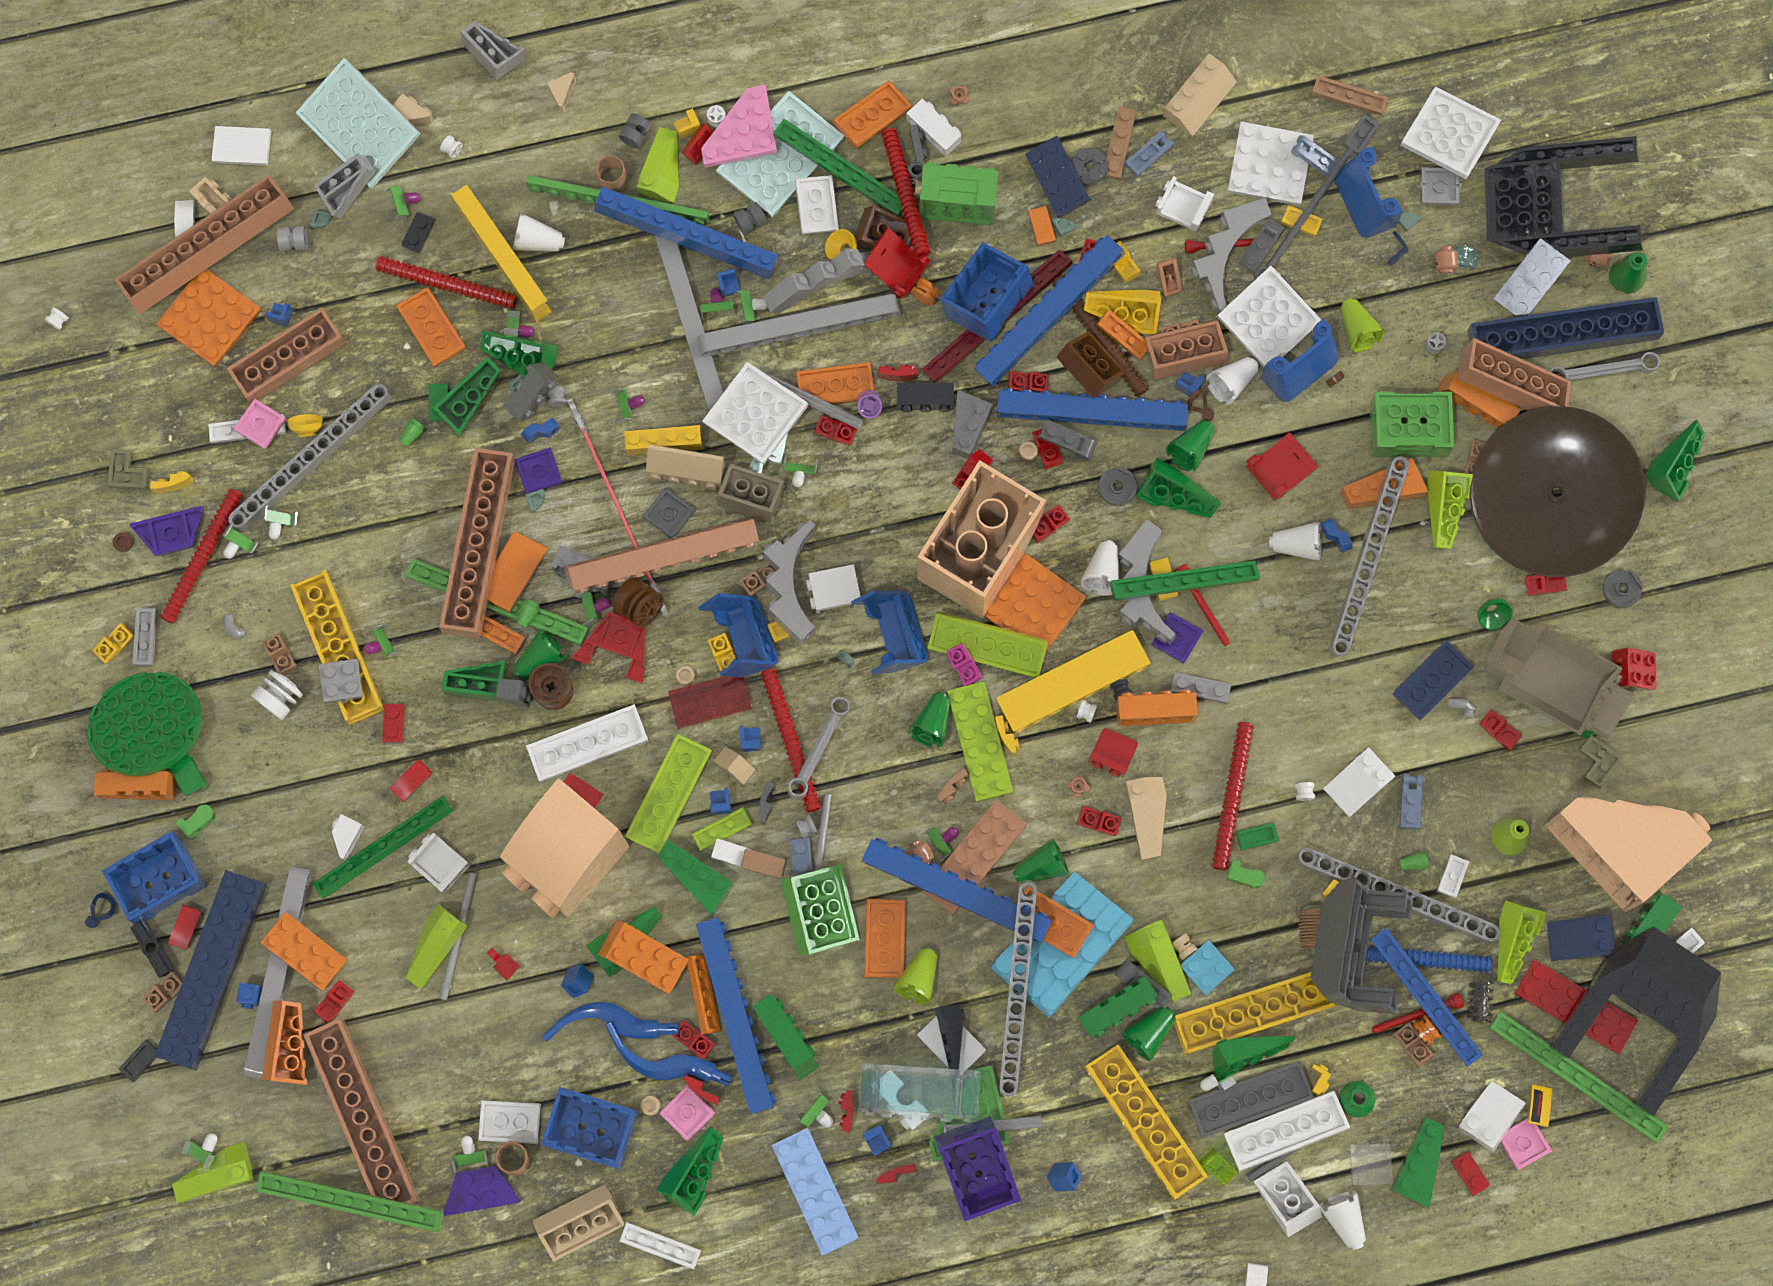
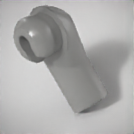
(231, 629)
(1463, 704)

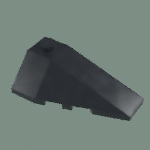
(951, 1029)

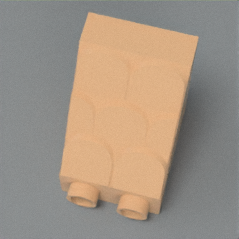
(1628, 844)

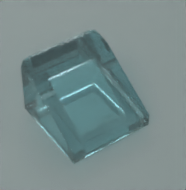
(1467, 257)

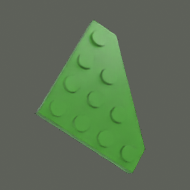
(989, 1105)

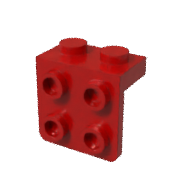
(1637, 668)
(1113, 753)

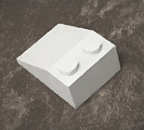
(1359, 782)
(1491, 1116)
(1288, 1199)

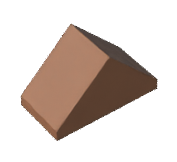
(1168, 276)

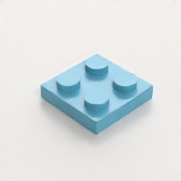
(1207, 967)

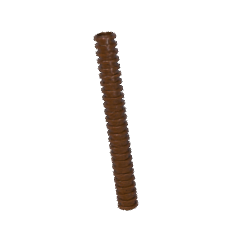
(1089, 322)

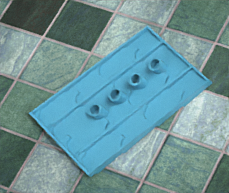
(1052, 972)

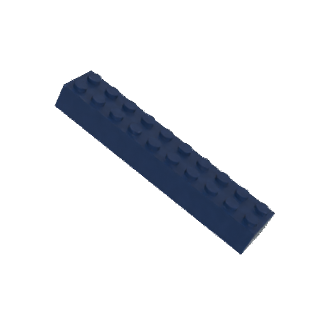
(1573, 329)
(210, 970)

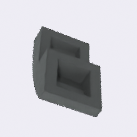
(765, 807)

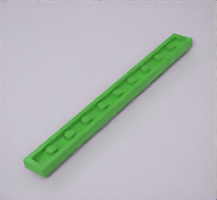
(590, 196)
(550, 622)
(1578, 1077)
(350, 1201)

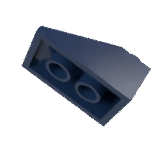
(1580, 938)

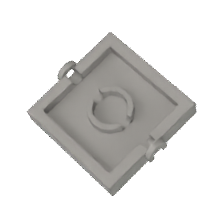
(1439, 187)
(340, 681)

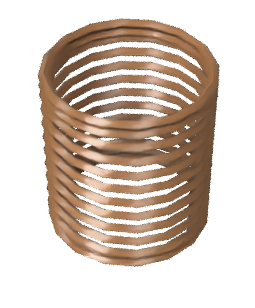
(611, 162)
(1310, 919)
(502, 1148)

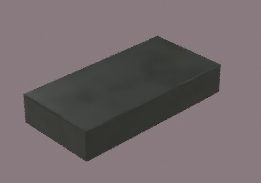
(139, 1061)

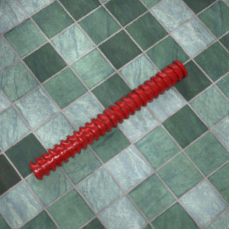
(905, 193)
(446, 282)
(201, 556)
(788, 735)
(1232, 796)

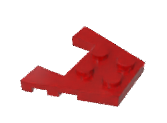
(620, 637)

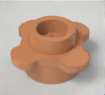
(959, 90)
(1073, 786)

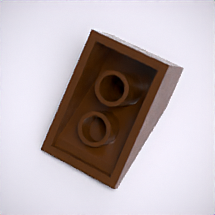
(874, 223)

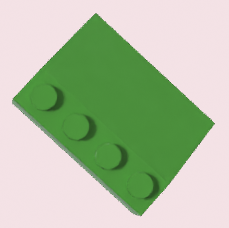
(819, 909)

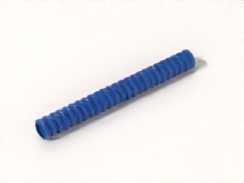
(1438, 959)

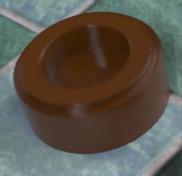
(1335, 379)
(122, 542)

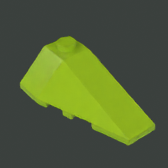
(660, 172)
(1446, 502)
(1517, 929)
(437, 939)
(1157, 956)
(228, 1170)

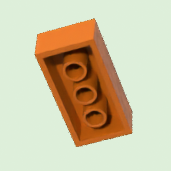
(1157, 708)
(643, 956)

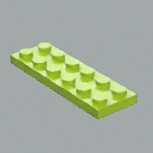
(989, 644)
(980, 742)
(668, 793)

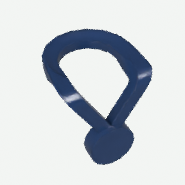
(1403, 251)
(92, 921)

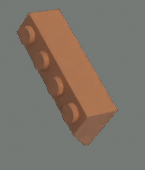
(1186, 350)

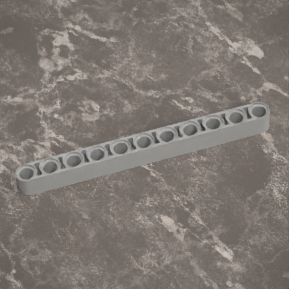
(690, 319)
(798, 325)
(313, 448)
(1375, 549)
(1425, 902)
(276, 973)
(1014, 997)

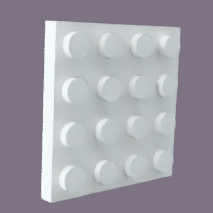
(1450, 132)
(1266, 166)
(1268, 317)
(755, 413)

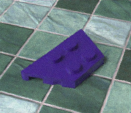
(170, 531)
(478, 1191)

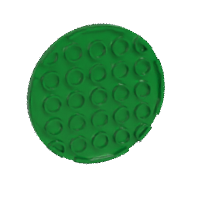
(144, 724)

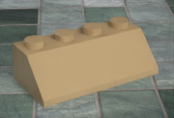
(1199, 95)
(685, 467)
(578, 1223)

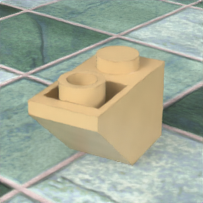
(412, 111)

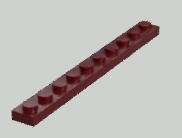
(969, 341)

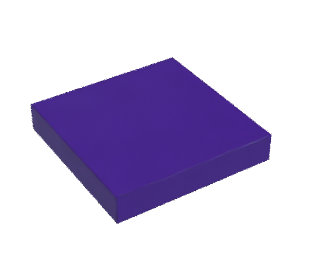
(538, 470)
(1185, 638)

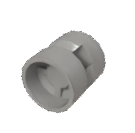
(293, 238)

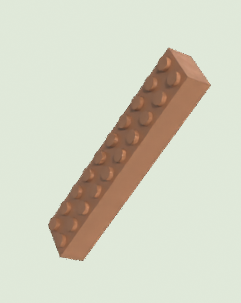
(204, 244)
(477, 543)
(662, 553)
(360, 1113)

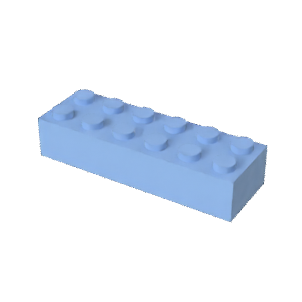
(815, 1191)

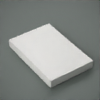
(241, 145)
(816, 205)
(970, 1047)
(509, 1122)

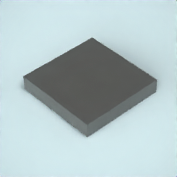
(669, 513)

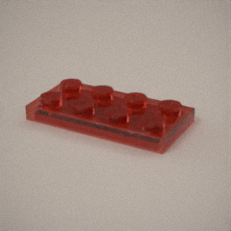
(709, 700)

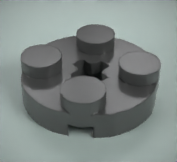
(1099, 161)
(1119, 497)
(1623, 578)

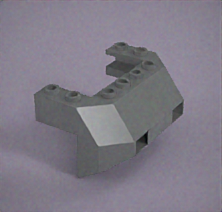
(1344, 944)

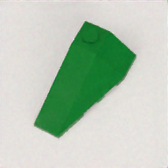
(1672, 466)
(1171, 488)
(643, 922)
(1237, 1052)
(688, 1177)

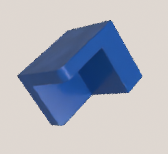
(727, 282)
(280, 314)
(1189, 384)
(750, 739)
(720, 802)
(577, 980)
(877, 1140)
(1064, 1176)

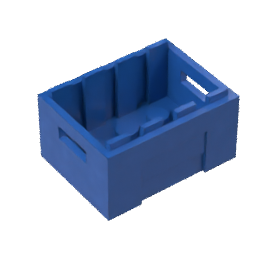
(973, 286)
(148, 864)
(576, 1108)

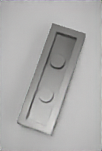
(144, 637)
(1203, 687)

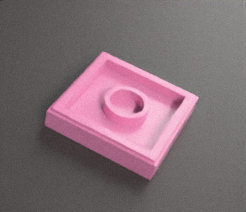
(260, 424)
(687, 1113)
(1524, 1144)

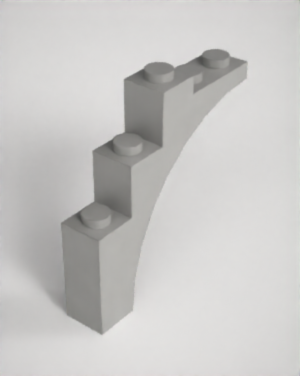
(1211, 268)
(821, 274)
(1137, 556)
(782, 558)

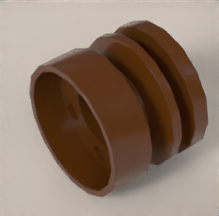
(638, 602)
(545, 678)

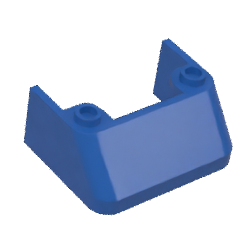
(898, 627)
(747, 630)

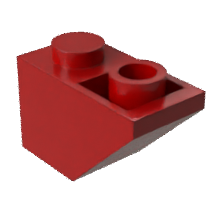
(969, 466)

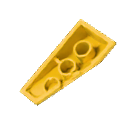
(1134, 307)

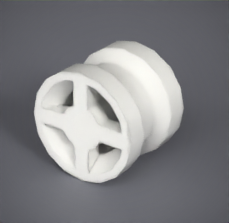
(715, 112)
(451, 147)
(56, 318)
(1086, 711)
(1305, 791)

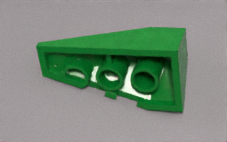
(518, 351)

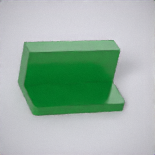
(188, 775)

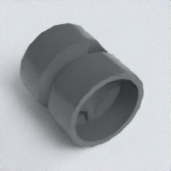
(634, 131)
(751, 217)

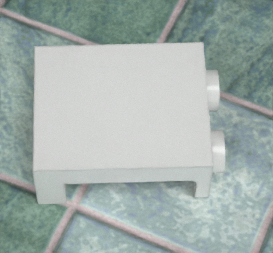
(1183, 204)
(833, 588)
(438, 862)

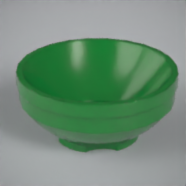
(1498, 617)
(1348, 1104)

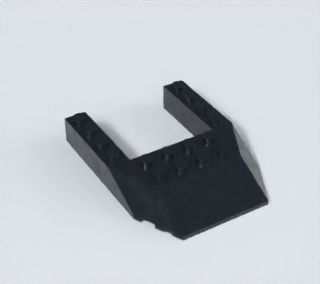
(1528, 201)
(1664, 986)

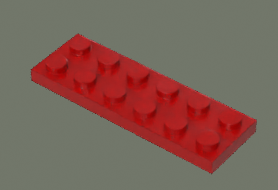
(1560, 996)

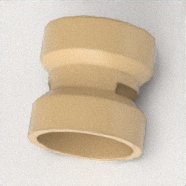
(1184, 946)

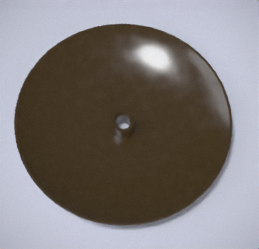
(1565, 451)

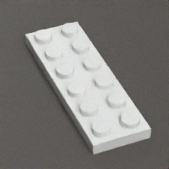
(587, 743)
(1286, 1131)

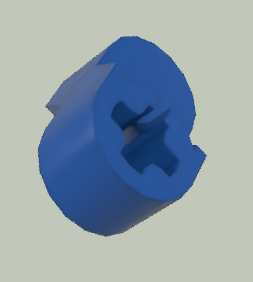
(535, 431)
(1340, 537)

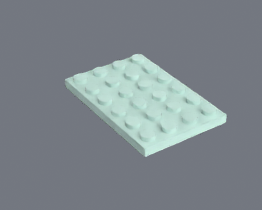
(358, 119)
(772, 177)

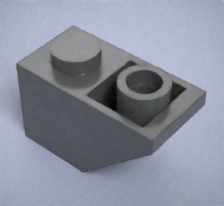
(514, 692)

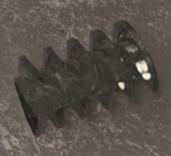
(1479, 1001)

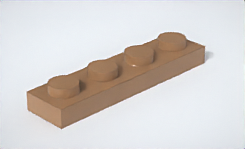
(1349, 95)
(1120, 141)

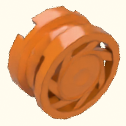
(925, 292)
(1427, 1030)

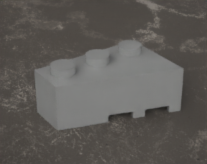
(491, 51)
(344, 184)

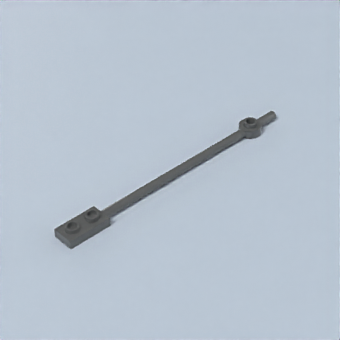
(1354, 143)

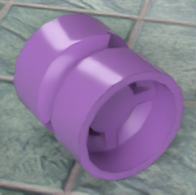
(869, 404)

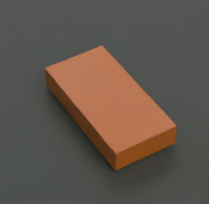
(1041, 226)

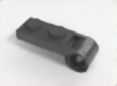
(919, 152)
(1262, 245)
(1068, 439)
(1130, 973)

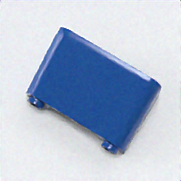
(1361, 198)
(1291, 379)

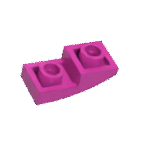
(964, 664)

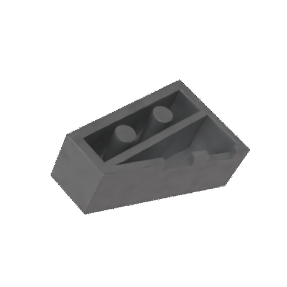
(530, 391)
(969, 423)
(566, 557)

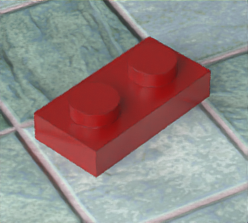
(692, 150)
(393, 723)
(1470, 1173)

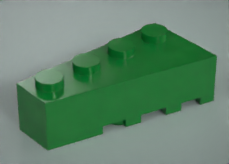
(466, 397)
(699, 879)

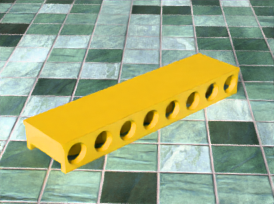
(501, 253)
(335, 639)
(1073, 682)
(1249, 1013)
(1146, 1122)

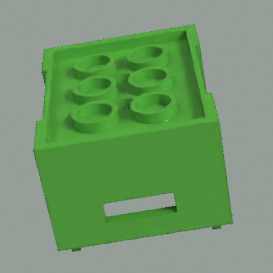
(958, 193)
(1412, 439)

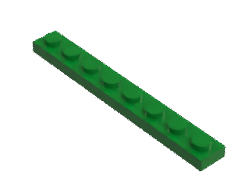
(838, 167)
(1184, 580)
(383, 847)

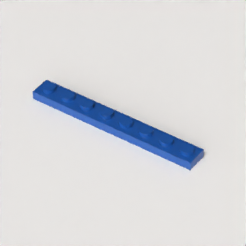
(1426, 997)

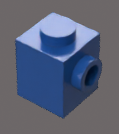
(249, 995)

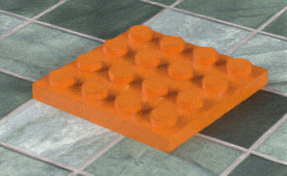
(209, 317)
(1034, 602)

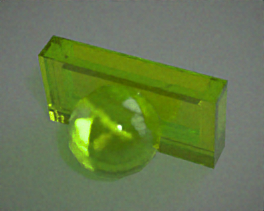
(1218, 1166)

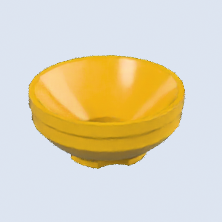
(837, 241)
(305, 424)

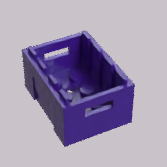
(996, 1184)

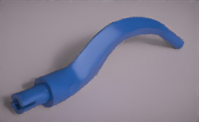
(623, 1021)
(671, 1067)

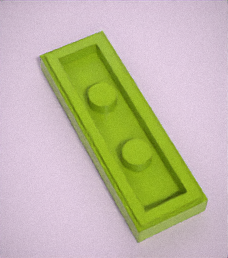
(721, 829)

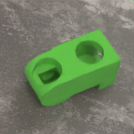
(197, 822)
(1245, 877)

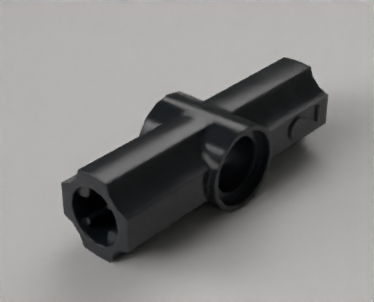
(146, 938)

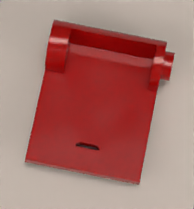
(895, 264)
(1281, 467)

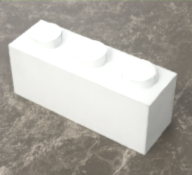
(934, 127)

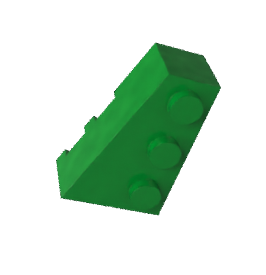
(475, 681)

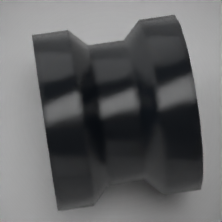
(1120, 687)

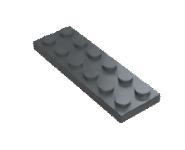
(1251, 1099)

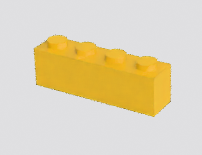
(681, 438)

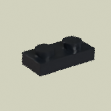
(418, 232)

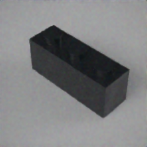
(925, 397)

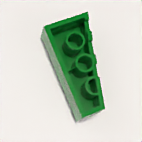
(1658, 914)
(1118, 1006)
(786, 1036)
(1419, 1166)

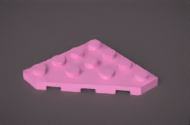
(743, 132)

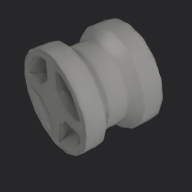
(1438, 340)
(556, 397)
(806, 826)

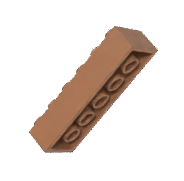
(286, 355)
(1511, 377)
(982, 849)

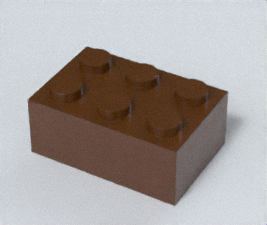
(1091, 364)

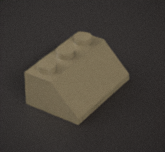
(750, 493)

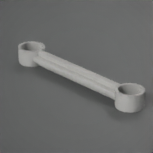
(1610, 368)
(818, 748)

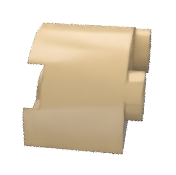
(208, 196)

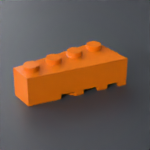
(1478, 402)
(1365, 491)
(150, 787)
(285, 1046)

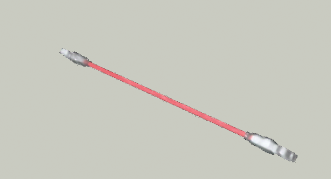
(582, 427)

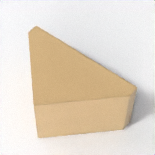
(561, 90)
(734, 765)

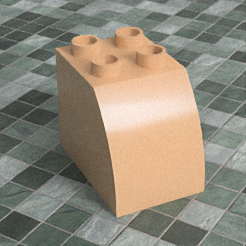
(980, 539)
(562, 850)

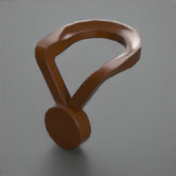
(1207, 414)

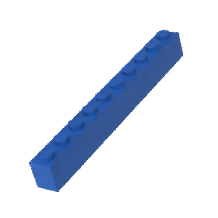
(685, 232)
(1049, 310)
(1090, 410)
(951, 888)
(735, 1017)

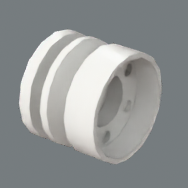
(277, 694)

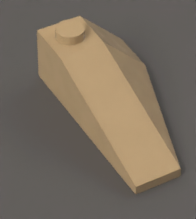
(1147, 808)

